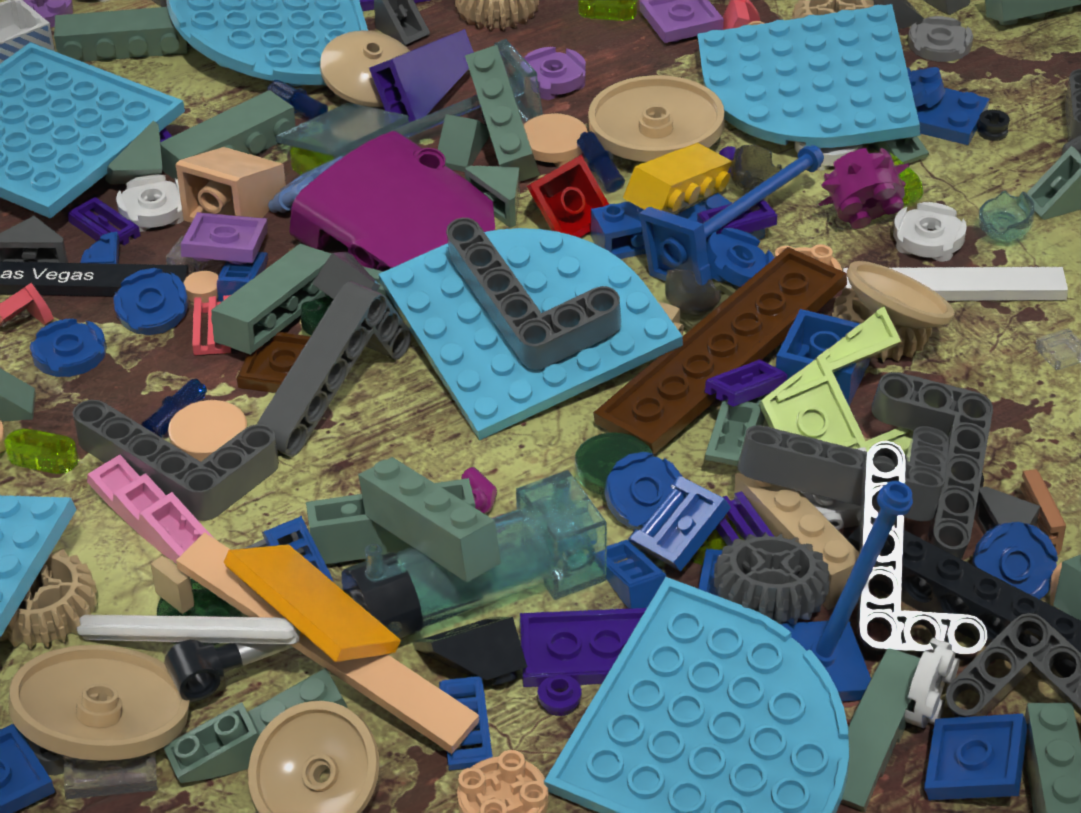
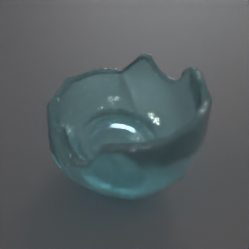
(1007, 216)

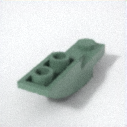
(228, 739)

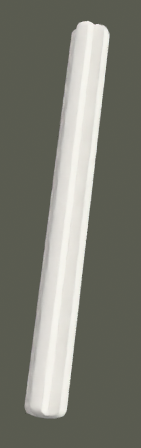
(181, 628)

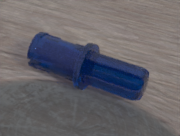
(298, 99)
(600, 161)
(190, 393)

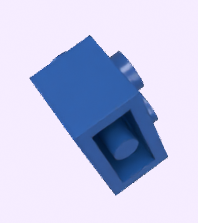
(618, 229)

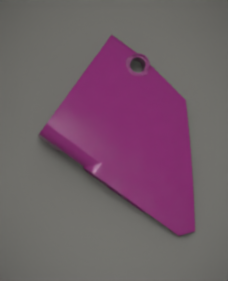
(387, 203)

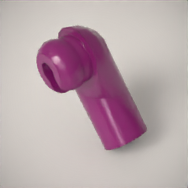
(482, 489)

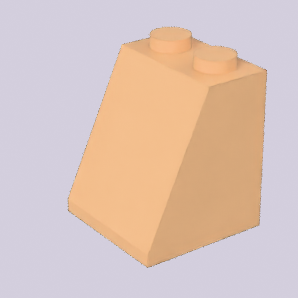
(228, 183)

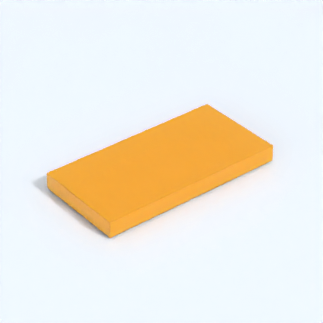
(312, 602)

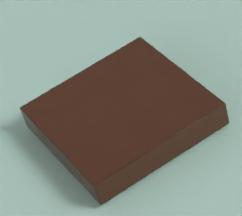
(271, 362)

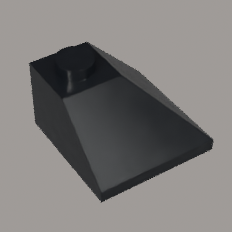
(480, 649)

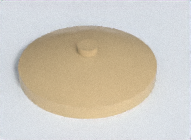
(655, 116)
(97, 703)

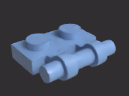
(284, 199)

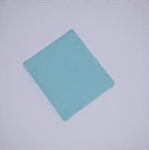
(342, 129)

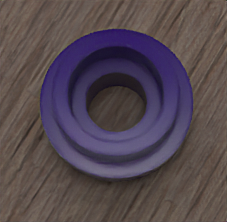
(559, 694)

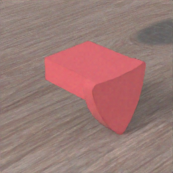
(739, 14)
(28, 299)

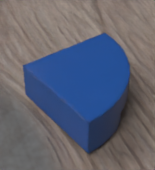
(104, 250)

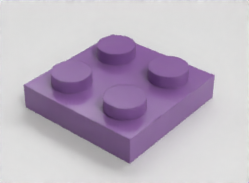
(681, 18)
(224, 238)

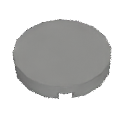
(940, 39)

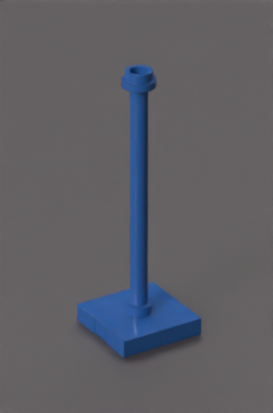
(681, 242)
(834, 639)

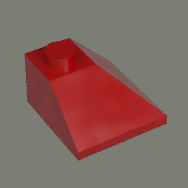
(568, 196)

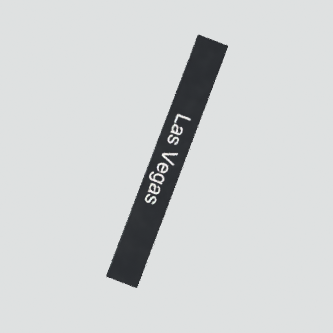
(74, 278)

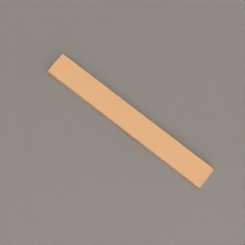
(376, 677)

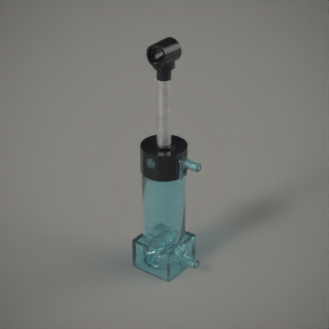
(548, 540)

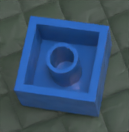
(809, 338)

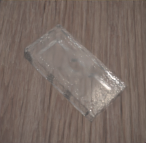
(113, 777)

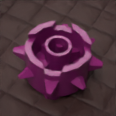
(864, 187)

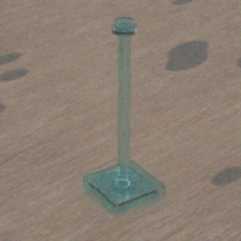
(523, 83)

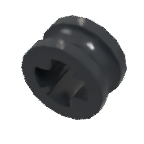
(993, 125)

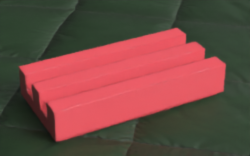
(211, 347)

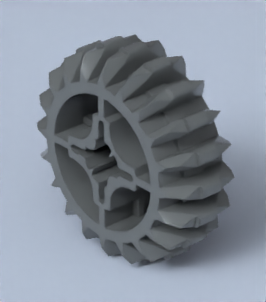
(773, 577)

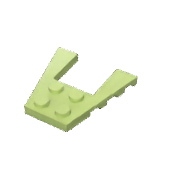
(813, 401)

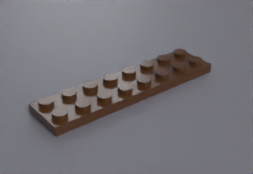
(734, 334)

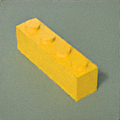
(678, 178)

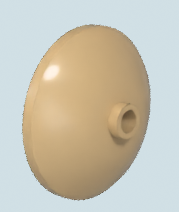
(347, 64)
(903, 297)
(302, 745)

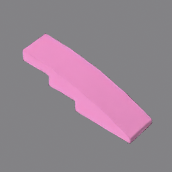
(146, 508)

